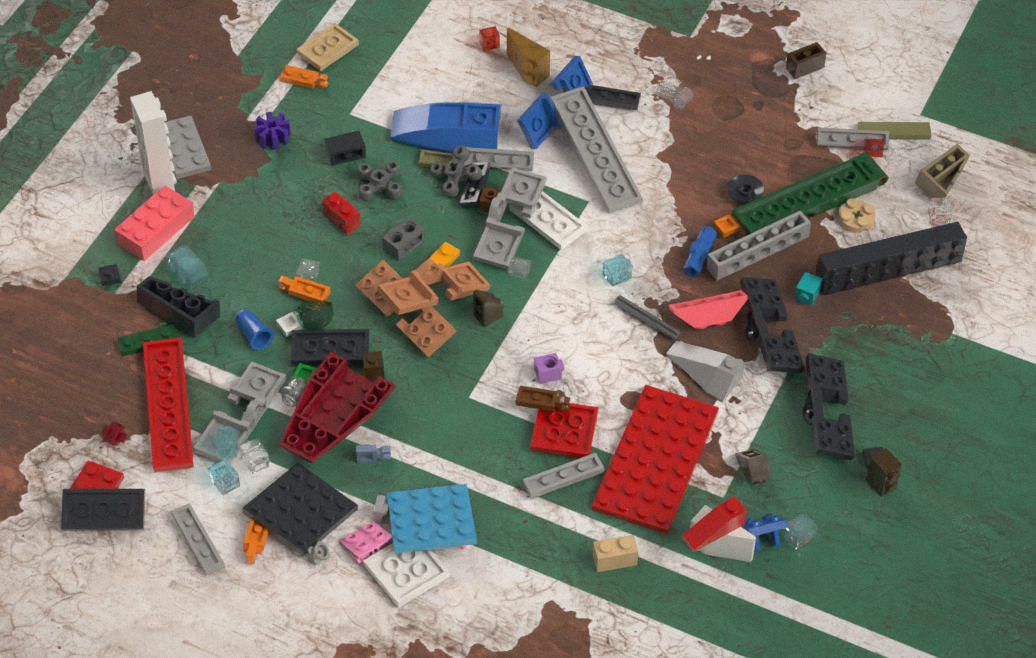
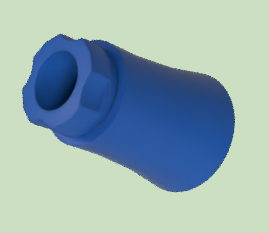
(255, 330)

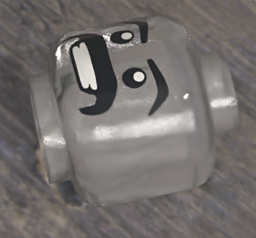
(292, 391)

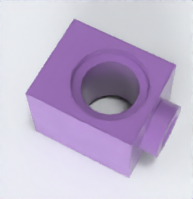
(548, 368)

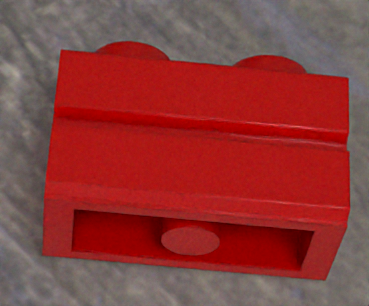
(341, 212)

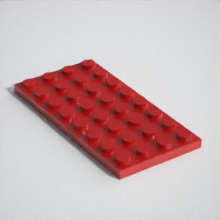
(655, 459)

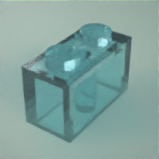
(187, 266)

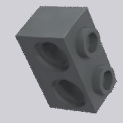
(403, 238)

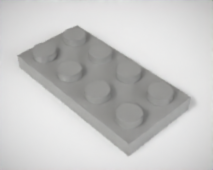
(186, 148)

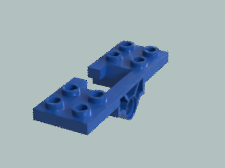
(541, 115)

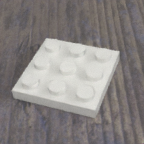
(406, 573)

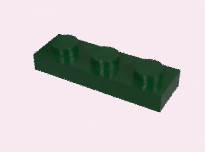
(133, 342)

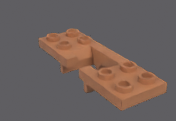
(414, 293)
(427, 331)

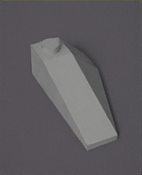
(711, 369)

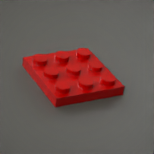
(565, 432)

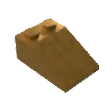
(528, 58)

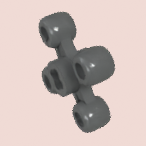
(456, 171)
(379, 181)

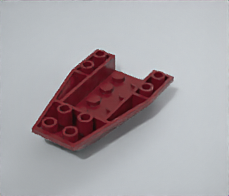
(332, 408)

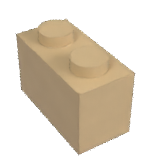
(615, 553)

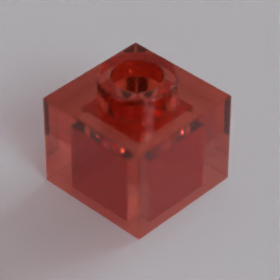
(489, 38)
(868, 142)

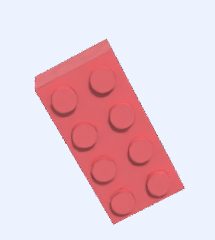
(154, 223)

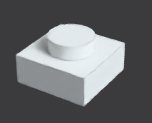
(288, 323)

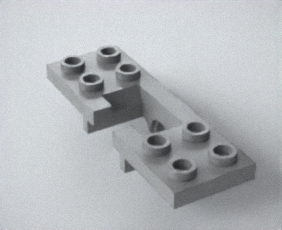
(502, 240)
(256, 385)

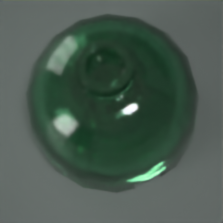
(314, 315)

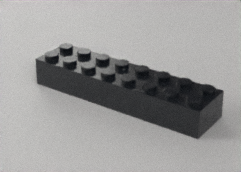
(891, 258)

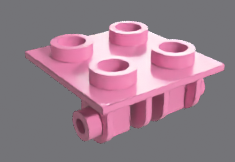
(366, 541)

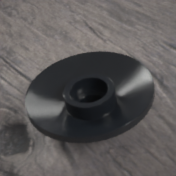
(745, 188)

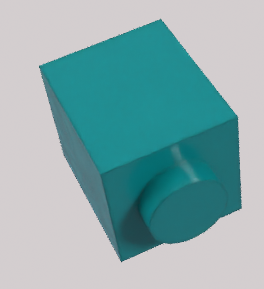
(808, 289)

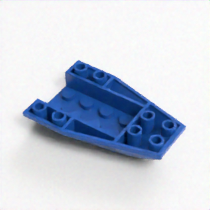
(448, 125)

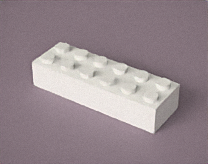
(153, 141)

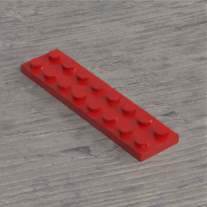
(168, 405)

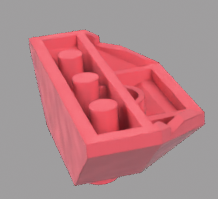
(710, 310)

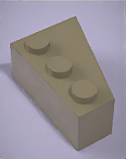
(942, 173)

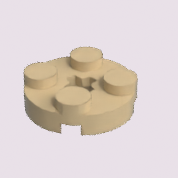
(860, 208)

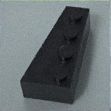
(178, 306)

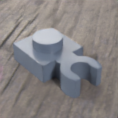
(369, 453)

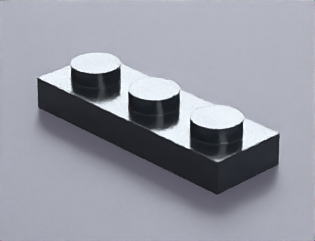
(614, 97)
(473, 189)

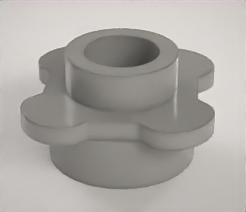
(322, 549)

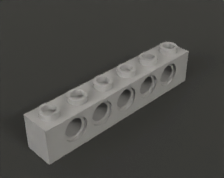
(758, 245)

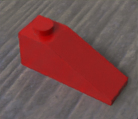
(716, 524)

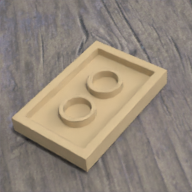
(327, 47)

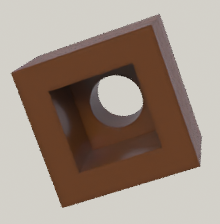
(487, 197)

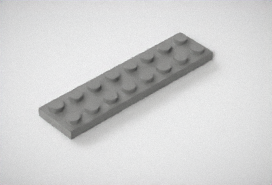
(596, 149)

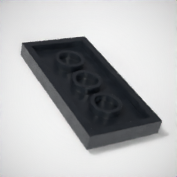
(313, 346)
(103, 509)

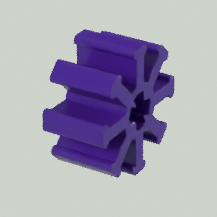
(272, 130)

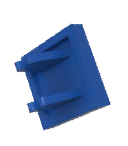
(768, 524)

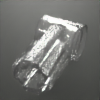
(678, 96)

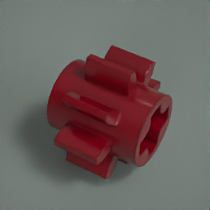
(114, 433)

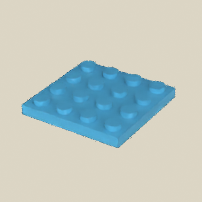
(431, 518)

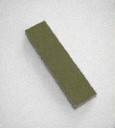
(900, 130)

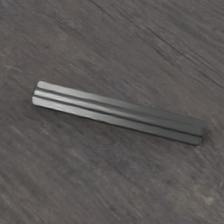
(647, 317)

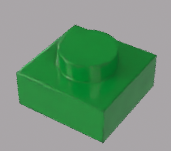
(304, 371)

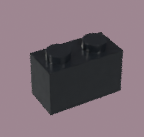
(345, 148)

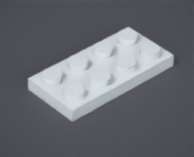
(552, 221)

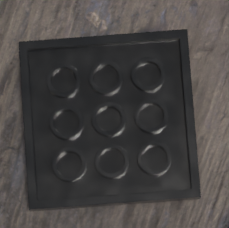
(300, 509)

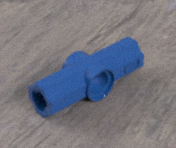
(699, 251)

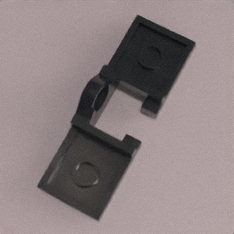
(766, 303)
(828, 383)

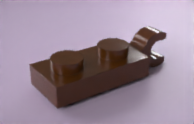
(541, 399)

